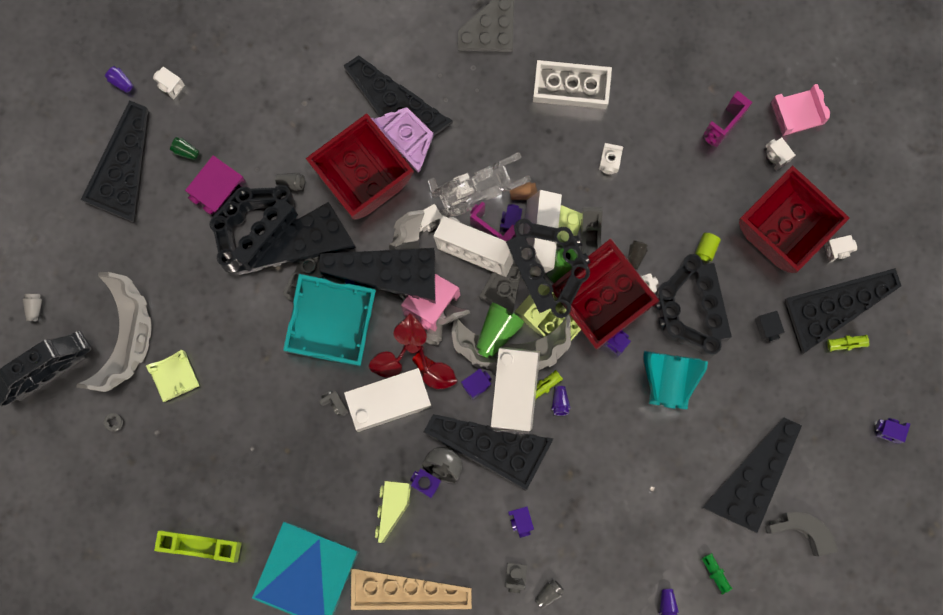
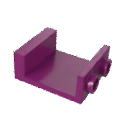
(737, 107)
(213, 185)
(475, 221)

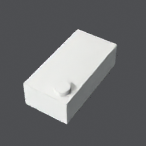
(572, 84)
(544, 210)
(473, 246)
(515, 388)
(387, 400)

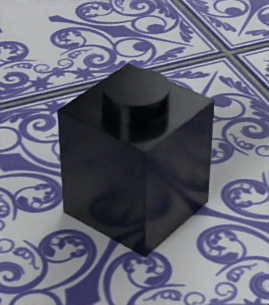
(770, 326)

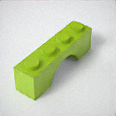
(197, 546)

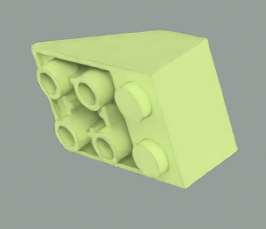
(546, 321)
(394, 504)

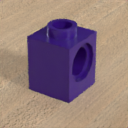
(477, 383)
(431, 489)

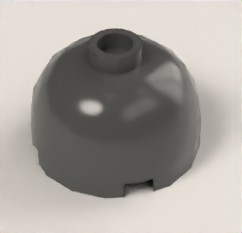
(444, 463)

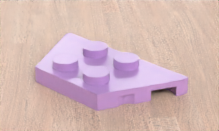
(407, 135)

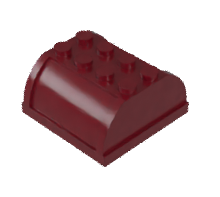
(361, 167)
(792, 221)
(609, 297)

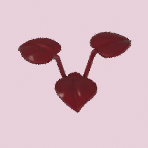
(412, 336)

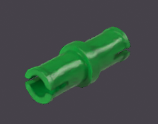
(716, 574)

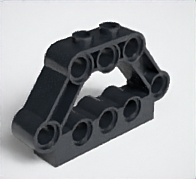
(257, 199)
(547, 233)
(688, 335)
(40, 366)

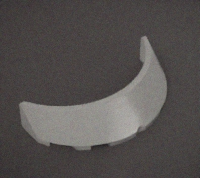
(407, 237)
(132, 336)
(550, 346)

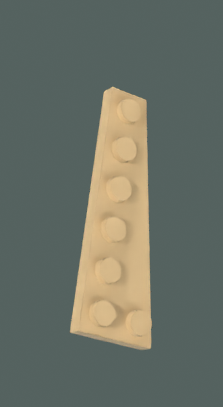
(393, 592)

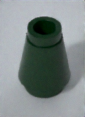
(183, 148)

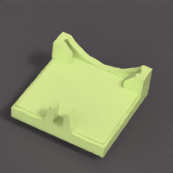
(173, 376)

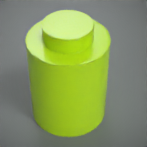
(707, 247)

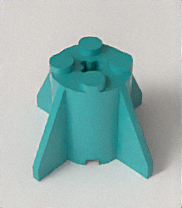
(672, 378)

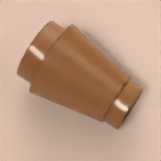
(523, 192)

